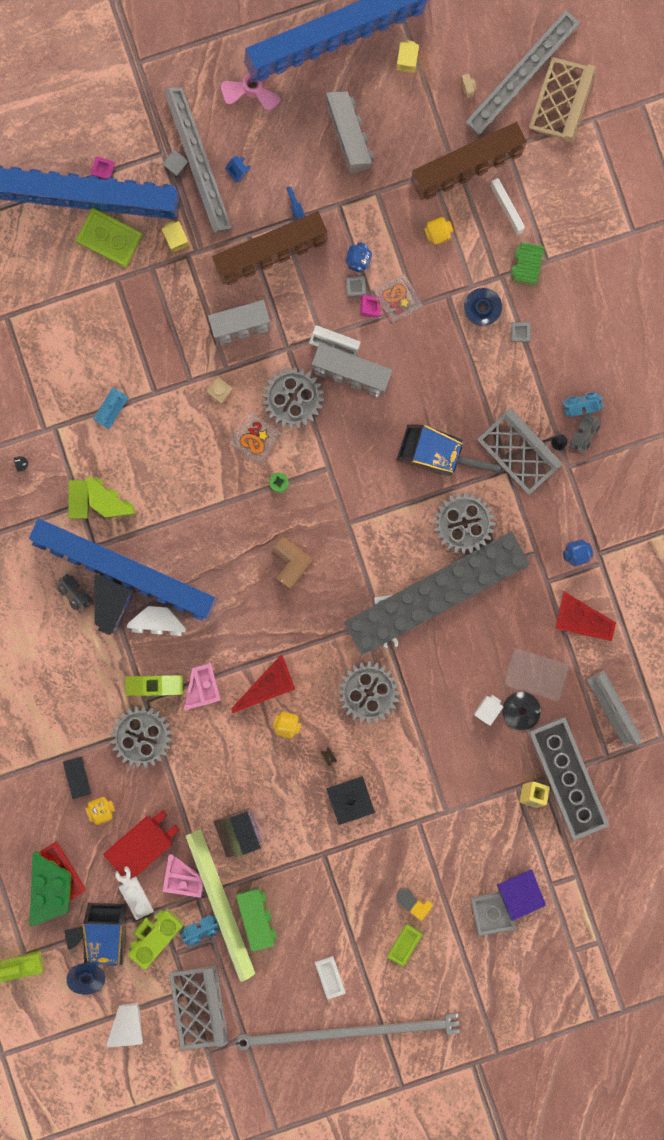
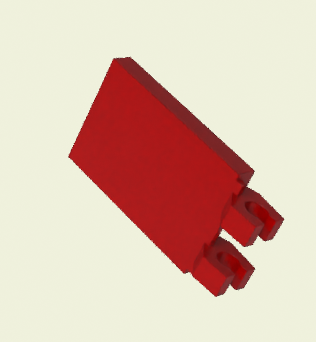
(141, 845)

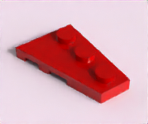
(581, 619)

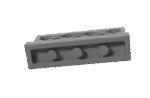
(532, 439)
(614, 709)
(214, 1003)

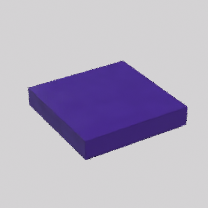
(521, 894)

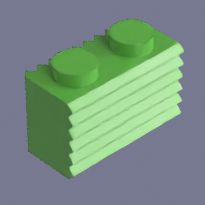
(528, 264)

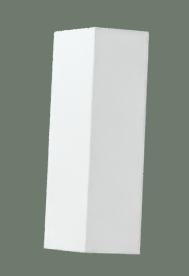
(334, 340)

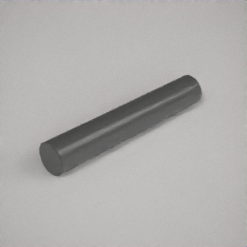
(478, 464)

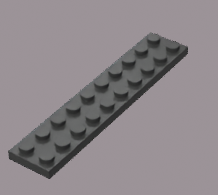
(436, 593)

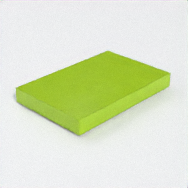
(109, 237)

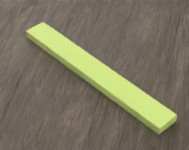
(220, 905)

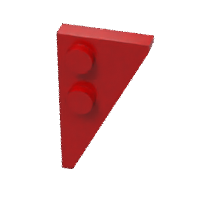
(272, 683)

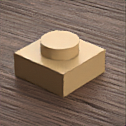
(468, 85)
(219, 390)

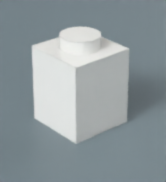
(488, 709)

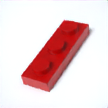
(56, 854)

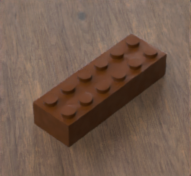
(469, 161)
(270, 248)

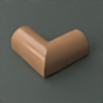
(296, 561)

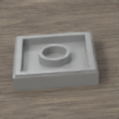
(491, 914)

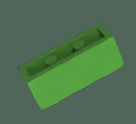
(256, 919)

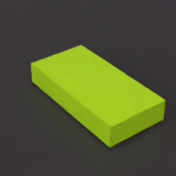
(78, 499)
(404, 945)

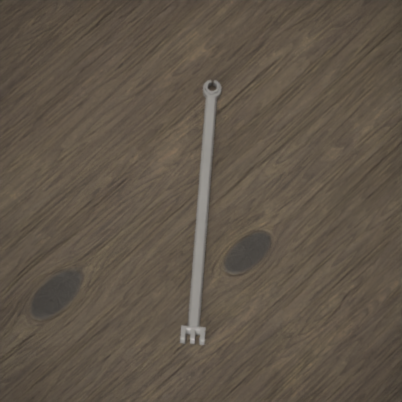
(351, 1032)

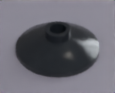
(511, 710)

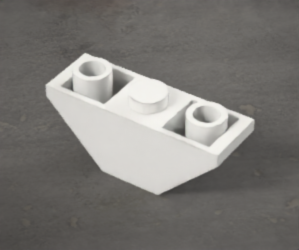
(157, 620)

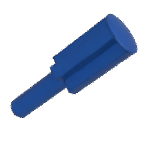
(296, 207)

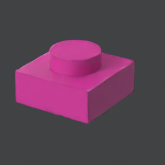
(102, 168)
(369, 307)

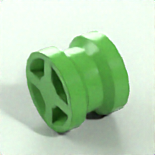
(279, 485)

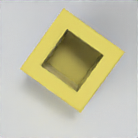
(407, 56)
(175, 236)
(534, 794)

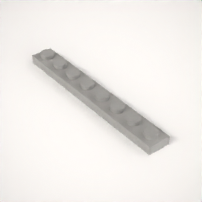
(522, 73)
(198, 160)

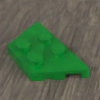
(48, 890)

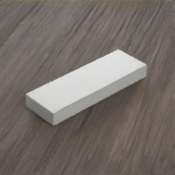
(507, 206)

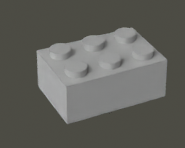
(240, 322)

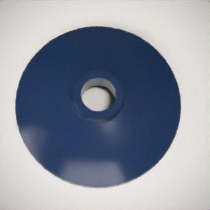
(484, 297)
(85, 978)

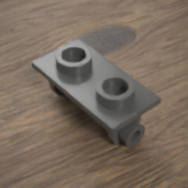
(589, 425)
(76, 599)

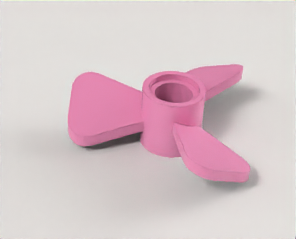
(234, 91)

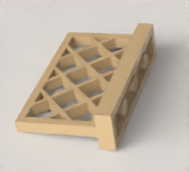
(579, 99)

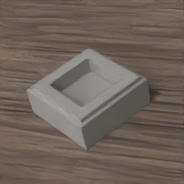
(175, 163)
(355, 286)
(520, 331)

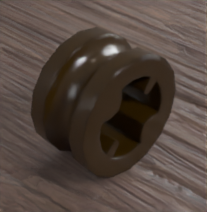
(328, 756)

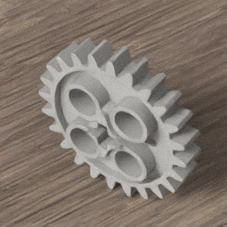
(307, 407)
(468, 540)
(384, 701)
(147, 719)

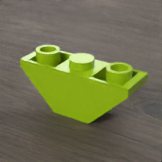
(106, 500)
(153, 685)

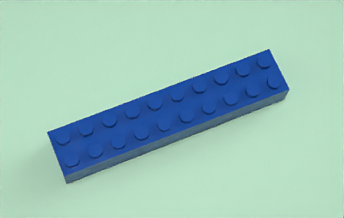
(326, 34)
(89, 193)
(119, 567)

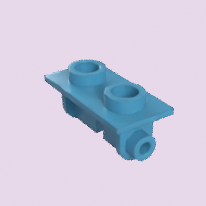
(589, 401)
(110, 408)
(194, 934)

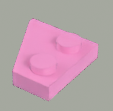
(202, 687)
(182, 878)

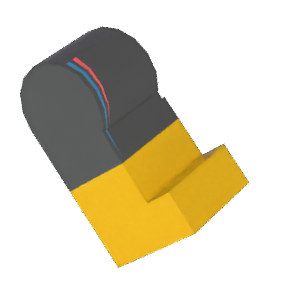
(412, 904)

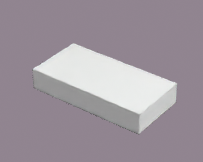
(330, 977)

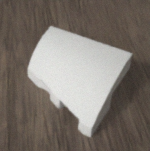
(126, 1026)

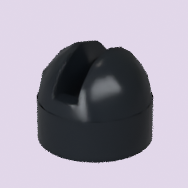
(556, 445)
(21, 463)

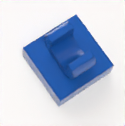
(236, 168)

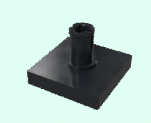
(350, 800)

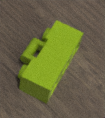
(162, 932)
(21, 966)

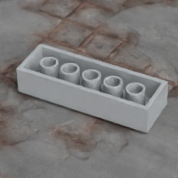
(568, 778)

